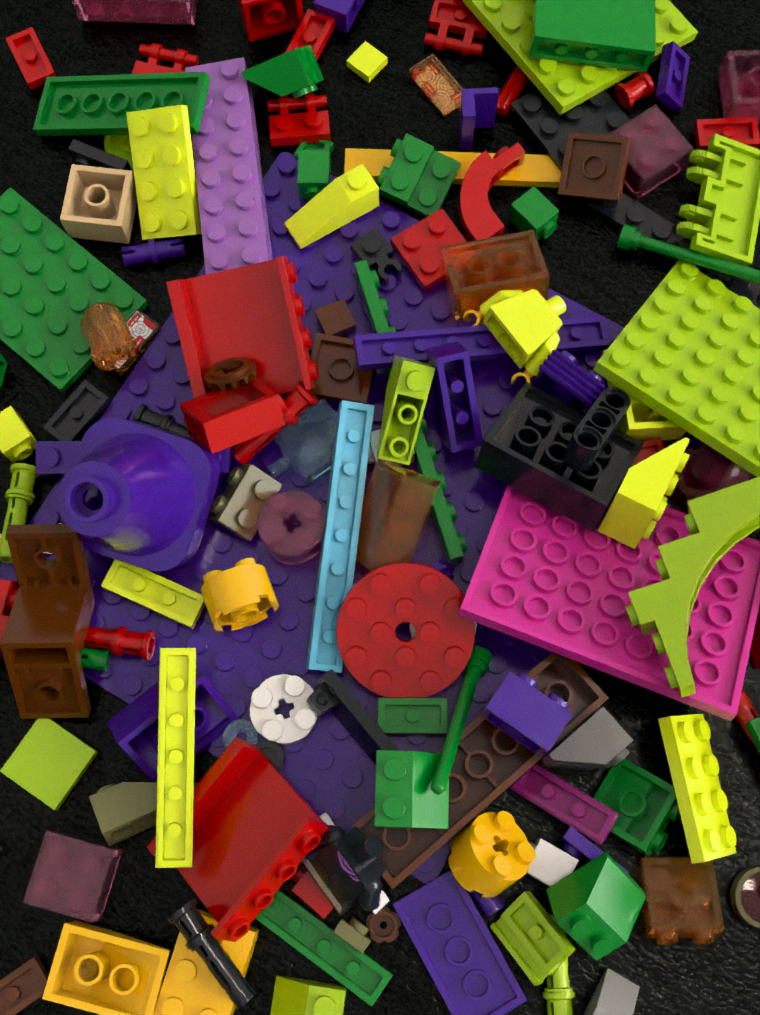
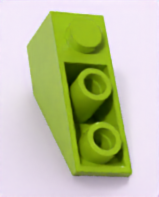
(404, 409)

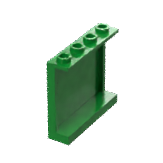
(595, 32)

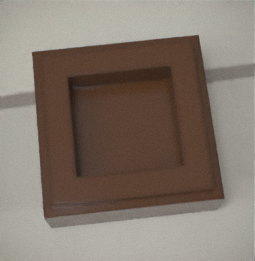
(335, 318)

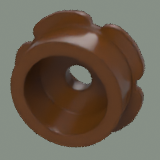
(388, 934)

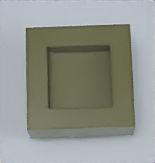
(354, 933)

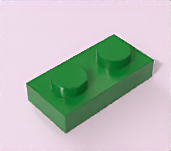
(413, 715)

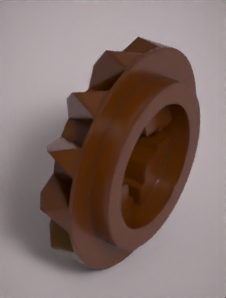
(230, 374)

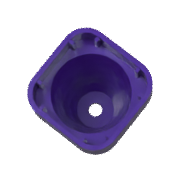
(152, 490)

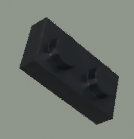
(90, 156)
(77, 413)

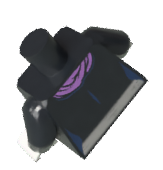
(348, 868)

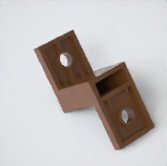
(48, 622)

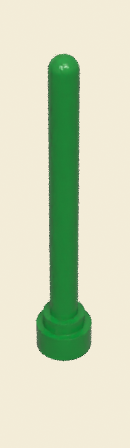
(633, 239)
(475, 668)

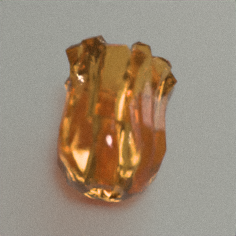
(107, 335)

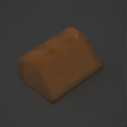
(493, 264)
(394, 514)

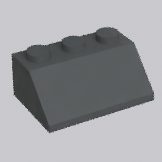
(591, 745)

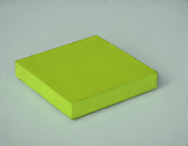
(49, 762)

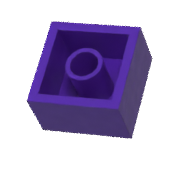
(527, 713)

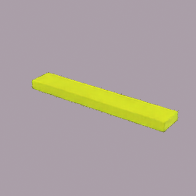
(175, 758)

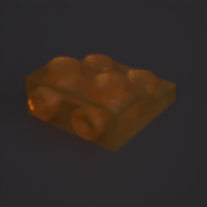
(680, 900)

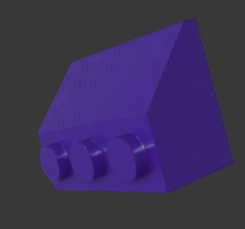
(137, 724)

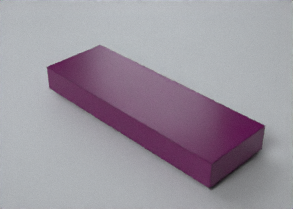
(566, 803)

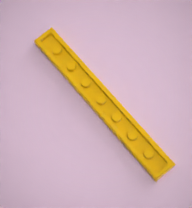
(534, 171)

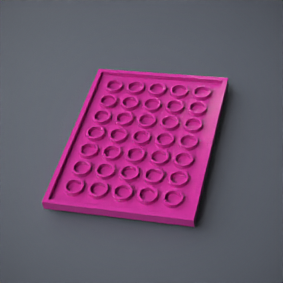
(570, 590)

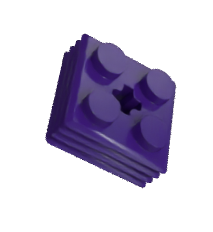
(568, 381)

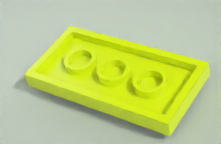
(164, 172)
(698, 787)

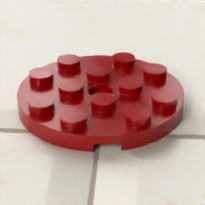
(396, 665)

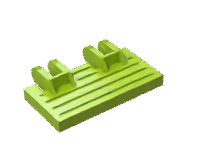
(731, 193)

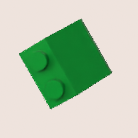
(288, 73)
(405, 791)
(597, 905)

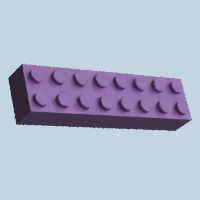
(230, 172)

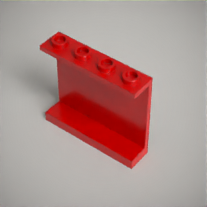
(247, 316)
(246, 837)

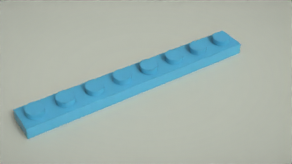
(341, 531)

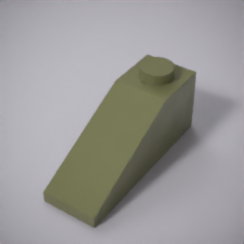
(125, 809)

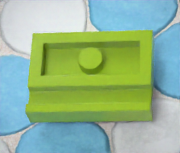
(532, 938)

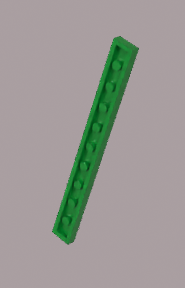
(425, 453)

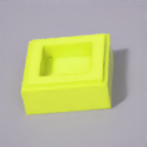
(367, 61)

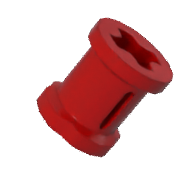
(634, 89)

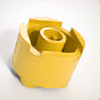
(238, 595)
(490, 854)

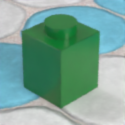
(313, 172)
(534, 213)

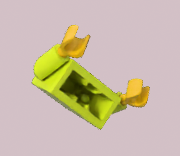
(523, 326)

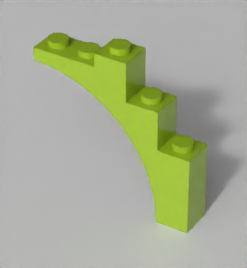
(714, 527)

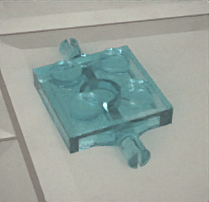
(308, 444)

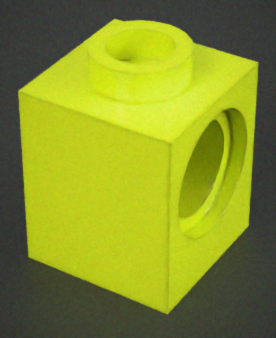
(15, 437)

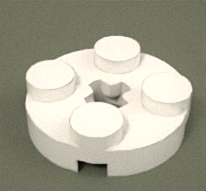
(266, 700)

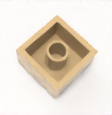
(99, 204)

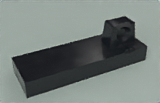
(334, 696)

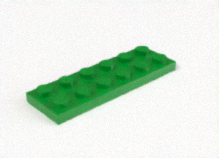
(101, 101)

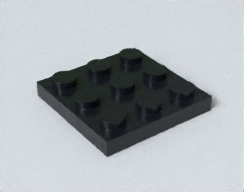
(550, 129)

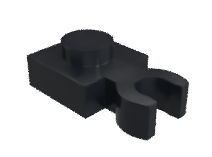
(377, 252)

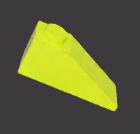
(334, 206)

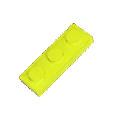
(154, 593)

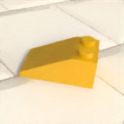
(105, 971)

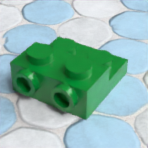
(418, 176)
(643, 806)

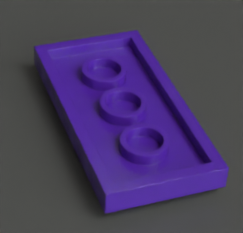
(458, 949)

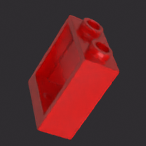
(233, 416)

